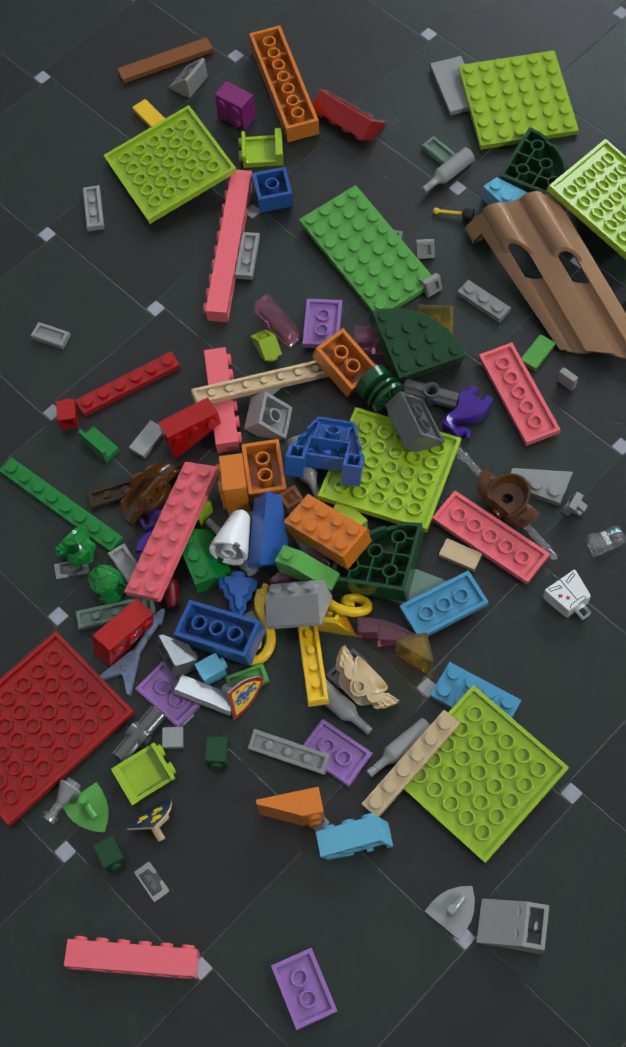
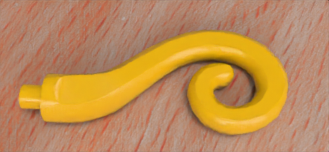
(348, 607)
(260, 610)

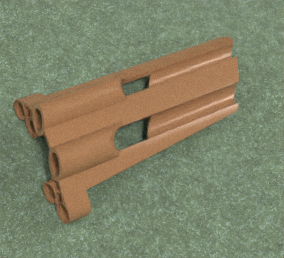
(575, 314)

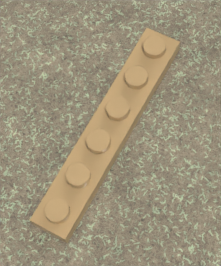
(411, 764)

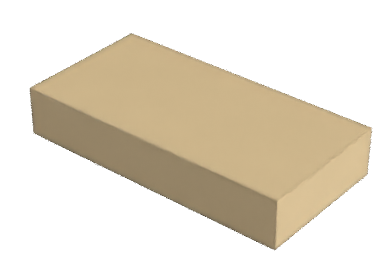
(460, 555)

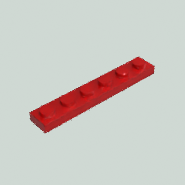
(127, 384)

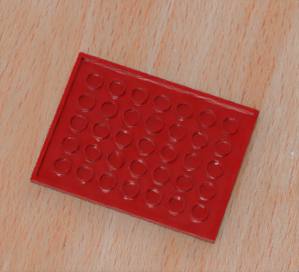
(50, 721)

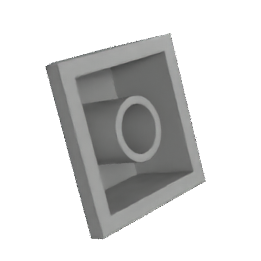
(268, 416)

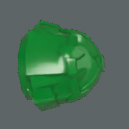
(77, 547)
(107, 583)

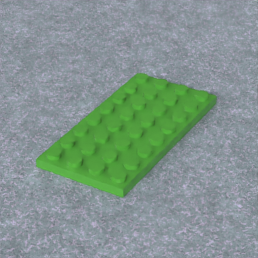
(366, 250)

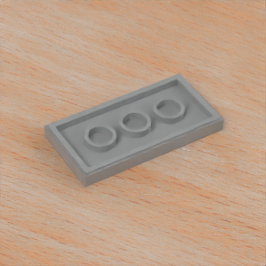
(450, 84)

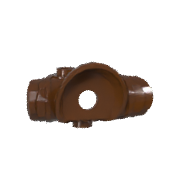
(514, 488)
(148, 491)

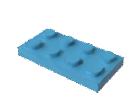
(444, 604)
(457, 681)

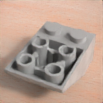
(513, 925)

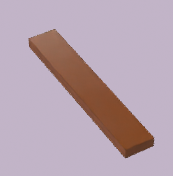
(165, 60)

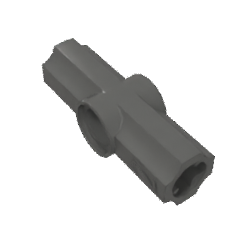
(441, 396)
(139, 734)

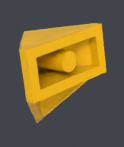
(336, 624)

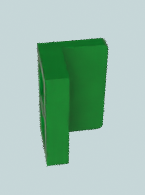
(98, 444)

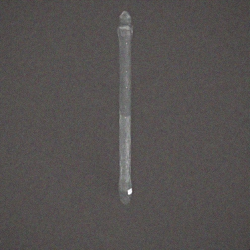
(464, 456)

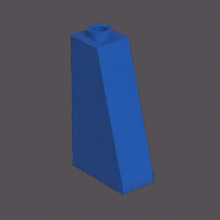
(267, 530)

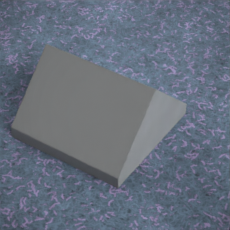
(190, 78)

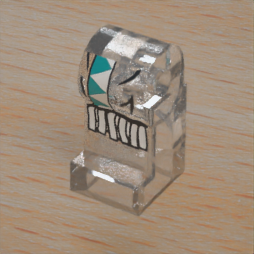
(605, 541)

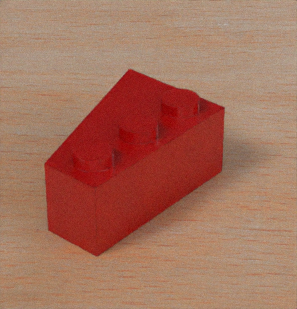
(189, 426)
(122, 632)

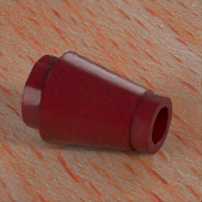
(172, 594)

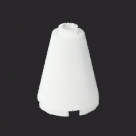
(232, 539)

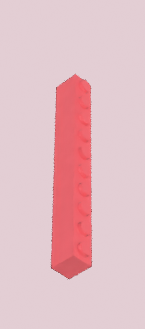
(226, 253)

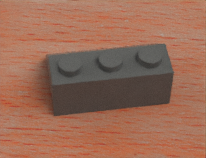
(413, 422)

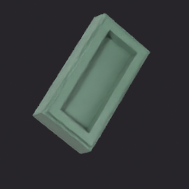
(437, 150)

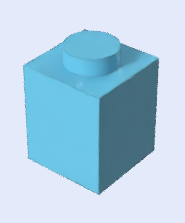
(211, 669)

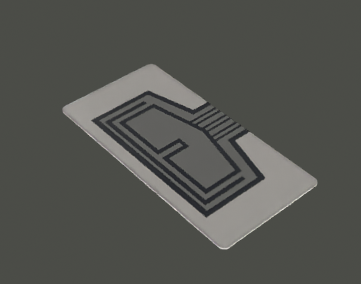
(66, 570)
(151, 881)

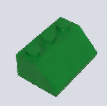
(202, 566)

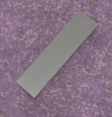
(289, 751)

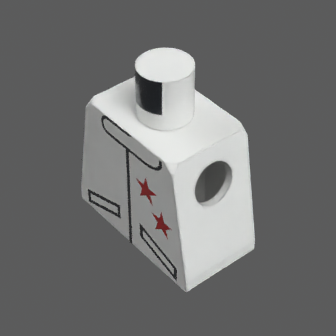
(569, 596)

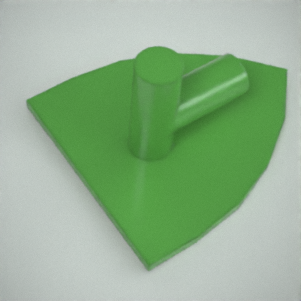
(89, 809)

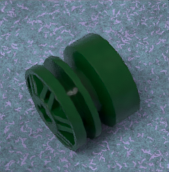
(378, 387)

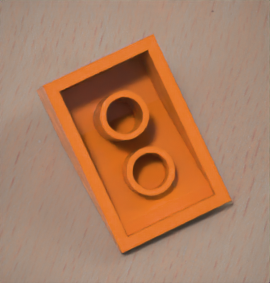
(297, 807)

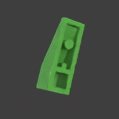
(304, 567)

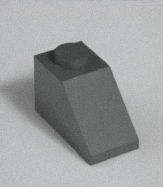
(176, 655)

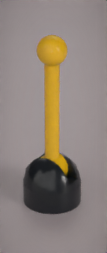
(467, 214)

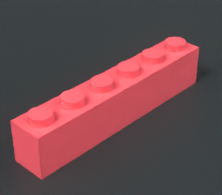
(218, 371)
(132, 958)

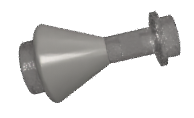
(67, 791)

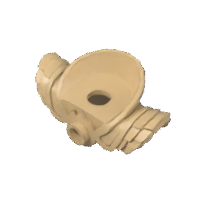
(362, 682)

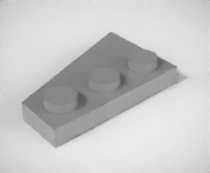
(546, 484)

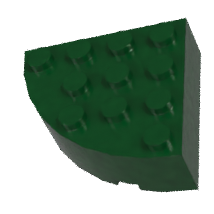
(534, 163)
(414, 343)
(386, 564)

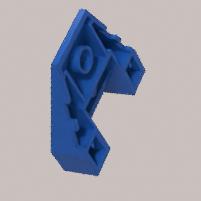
(327, 446)

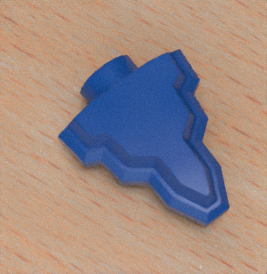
(237, 590)

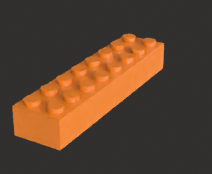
(284, 84)

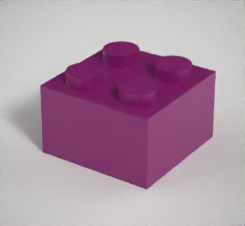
(235, 106)

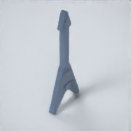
(128, 665)

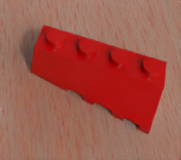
(346, 116)

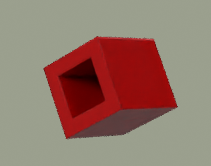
(67, 414)

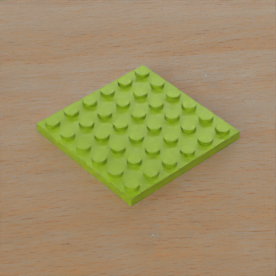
(517, 94)
(170, 164)
(597, 193)
(395, 481)
(485, 776)

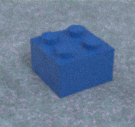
(272, 189)

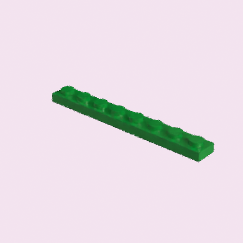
(60, 504)

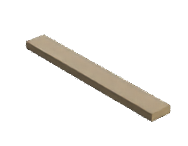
(259, 382)

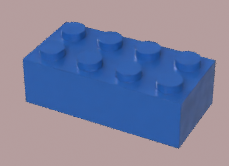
(220, 632)

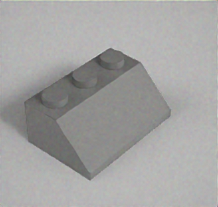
(297, 604)

